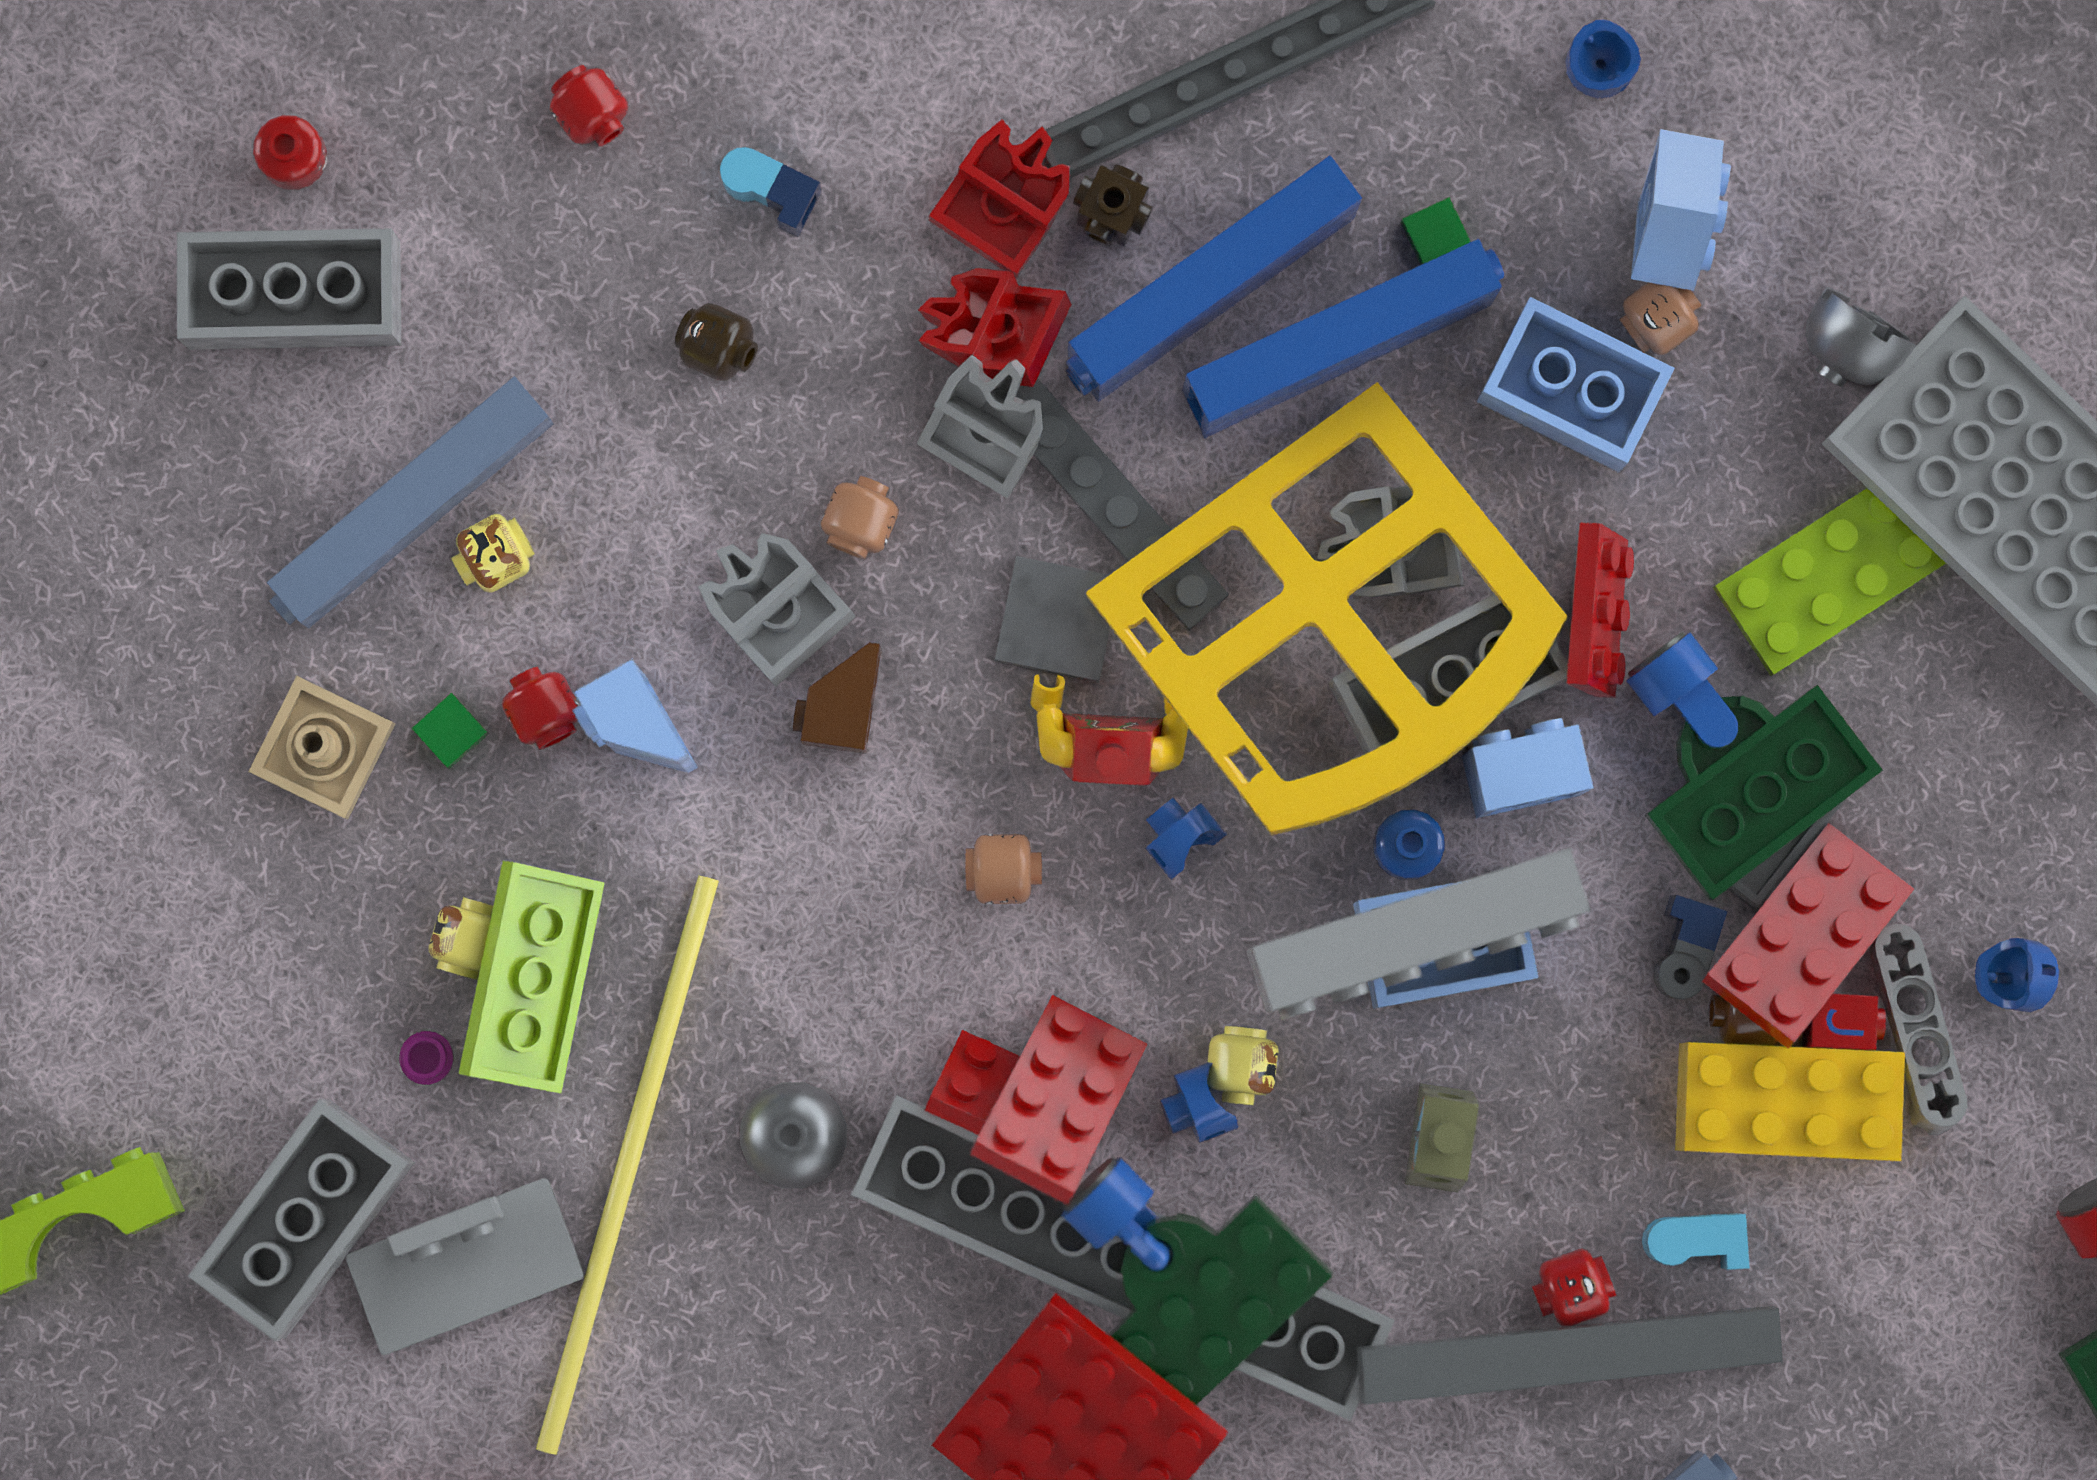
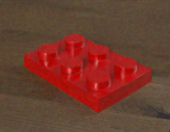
(1599, 611)
(971, 1082)

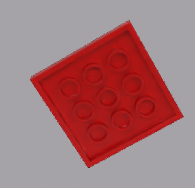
(1076, 1409)

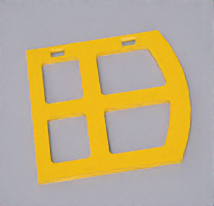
(1318, 597)

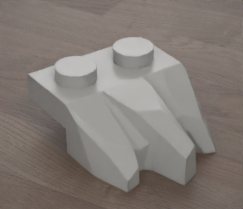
(984, 425)
(1426, 568)
(775, 606)

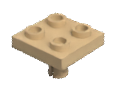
(322, 747)

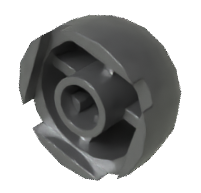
(1853, 341)
(793, 1135)

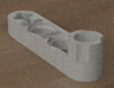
(1927, 1025)

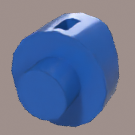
(1602, 59)
(1179, 832)
(2024, 975)
(1196, 1107)

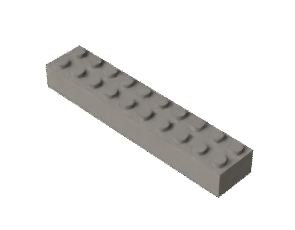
(930, 1179)

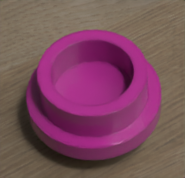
(426, 1057)

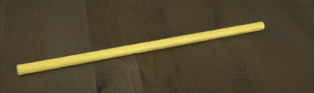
(627, 1165)

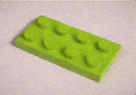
(1824, 579)
(531, 977)

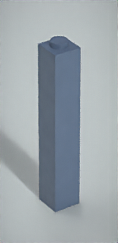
(408, 504)

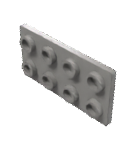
(464, 1266)

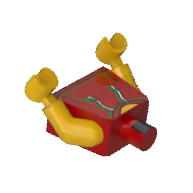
(1106, 745)

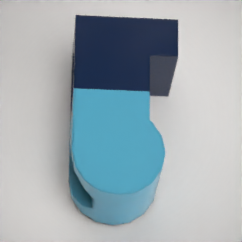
(757, 177)

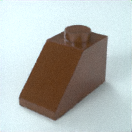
(841, 704)

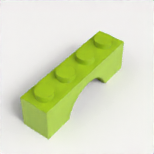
(129, 1196)

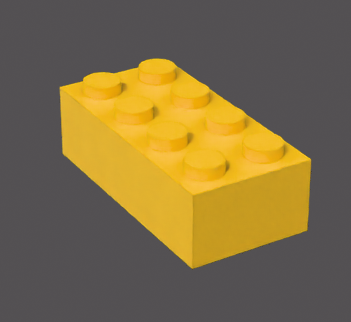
(1790, 1101)

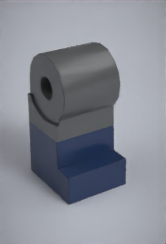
(1691, 948)

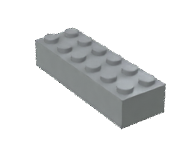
(1419, 930)

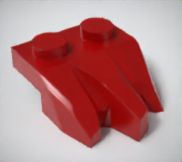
(1003, 198)
(995, 322)

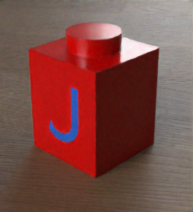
(1847, 1024)

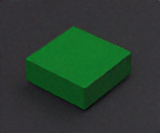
(1435, 230)
(450, 730)

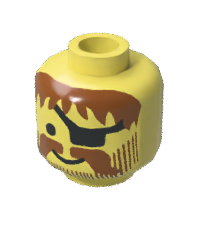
(492, 553)
(461, 937)
(1242, 1064)

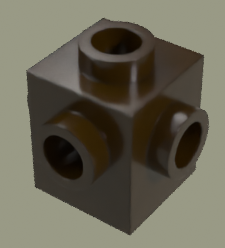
(1107, 223)

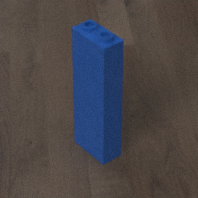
(1212, 280)
(1343, 337)

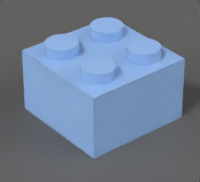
(1680, 210)
(1526, 770)

